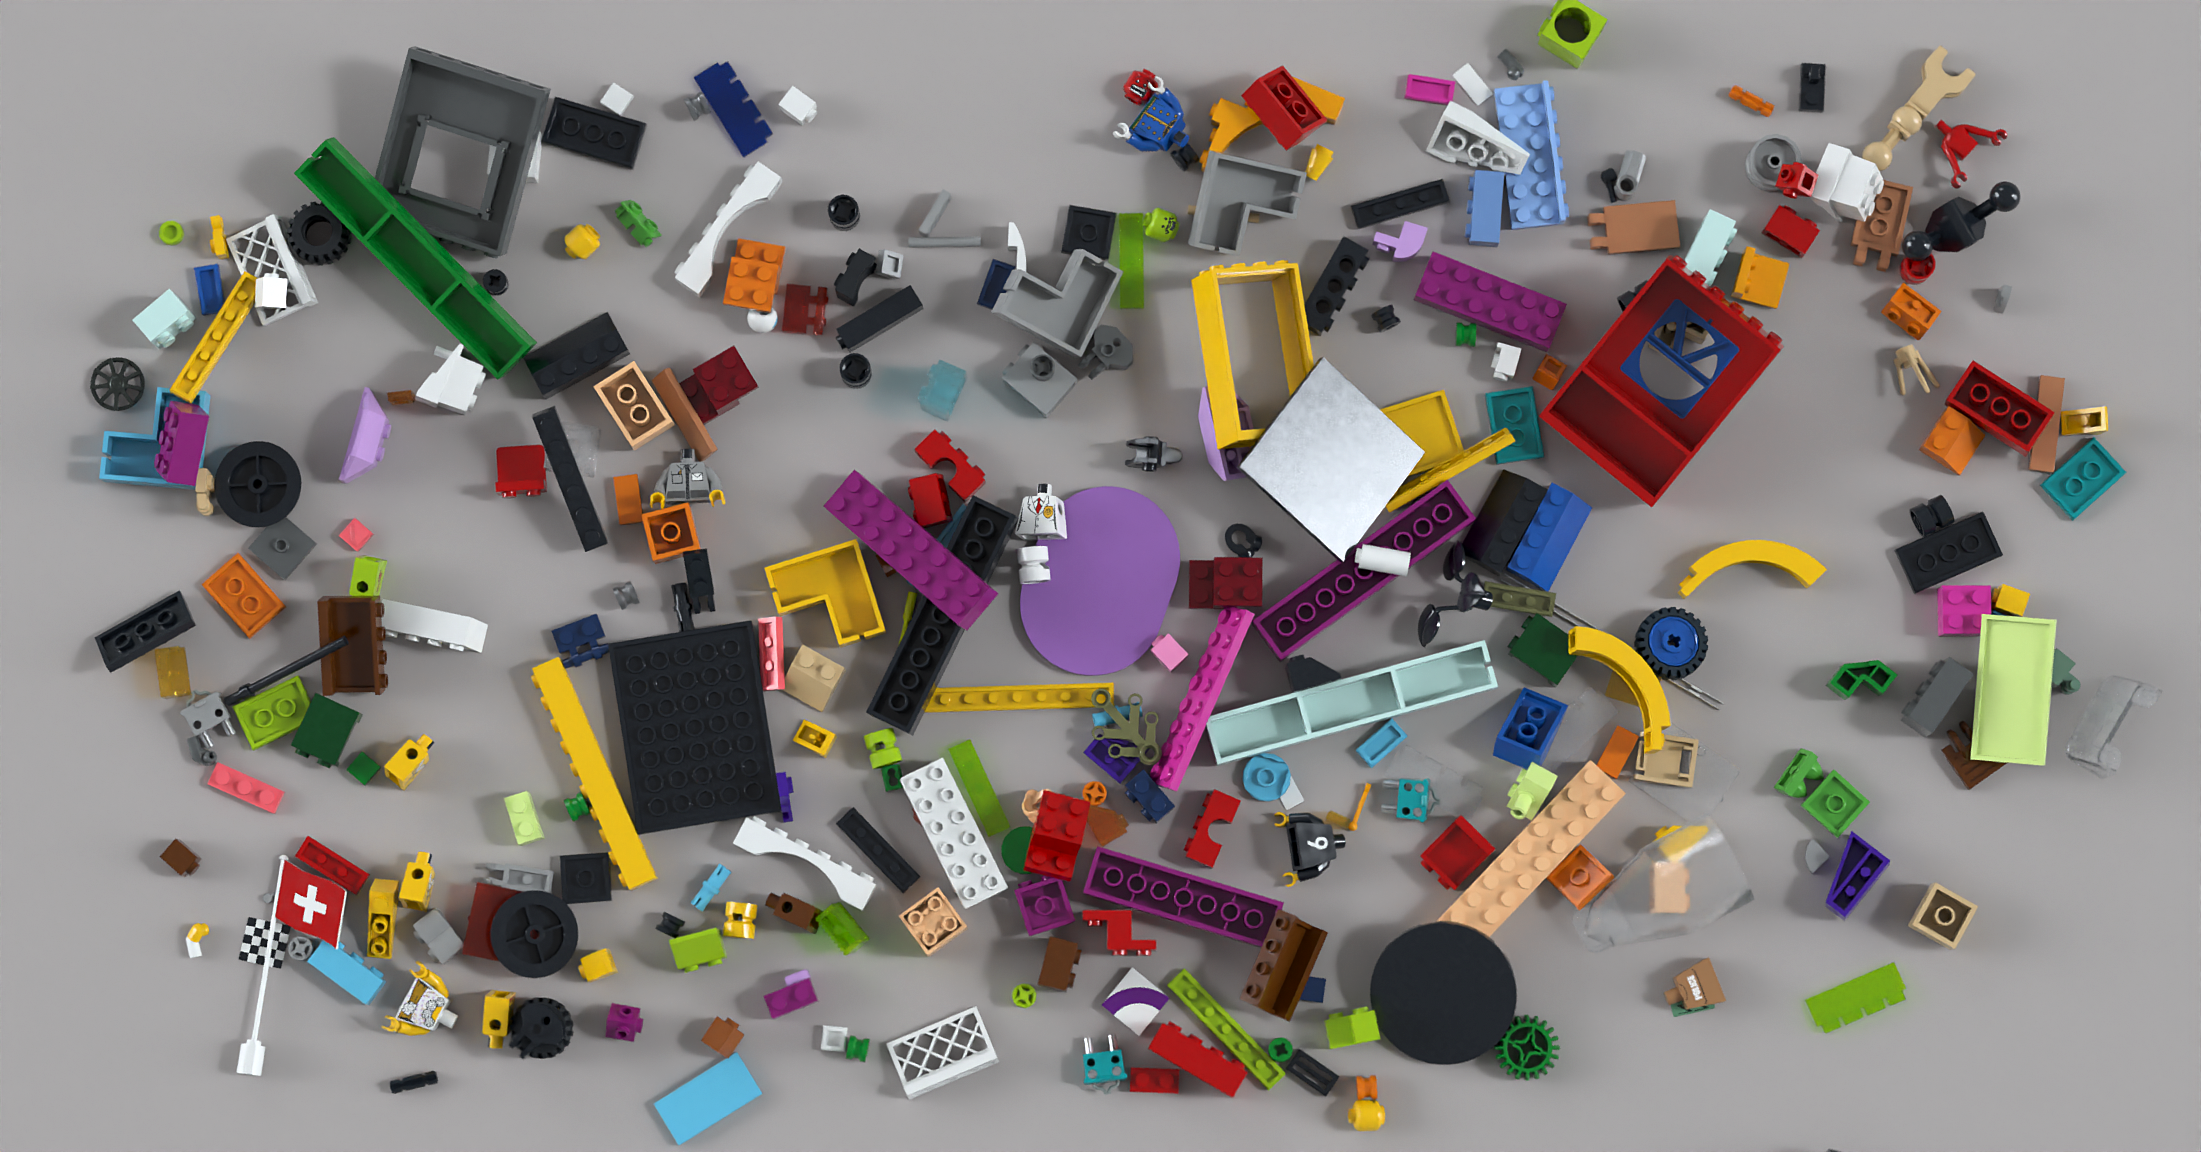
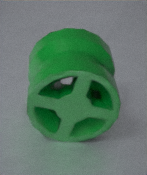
(1465, 334)
(577, 806)
(857, 1048)
(1277, 1051)

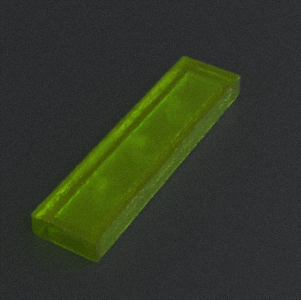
(1131, 260)
(979, 788)

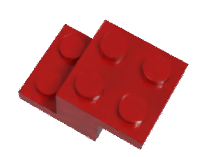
(1056, 836)
(1119, 932)

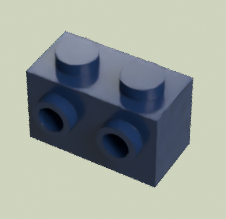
(1149, 796)

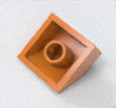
(1952, 440)

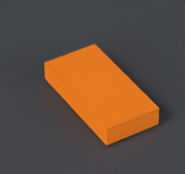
(628, 499)
(1617, 751)

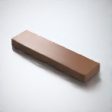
(684, 414)
(2044, 450)

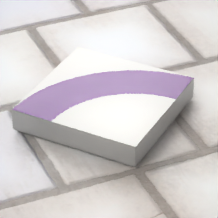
(1135, 1001)

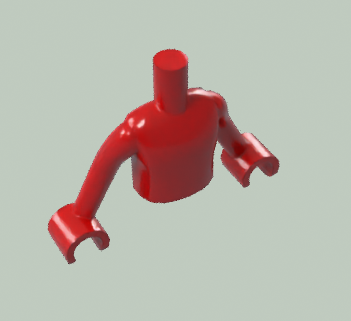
(1959, 144)

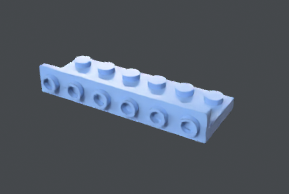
(1529, 121)

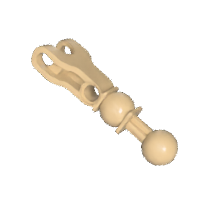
(1909, 119)

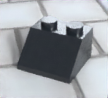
(1308, 673)

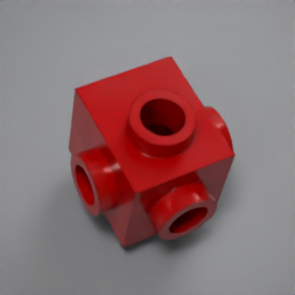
(1796, 180)

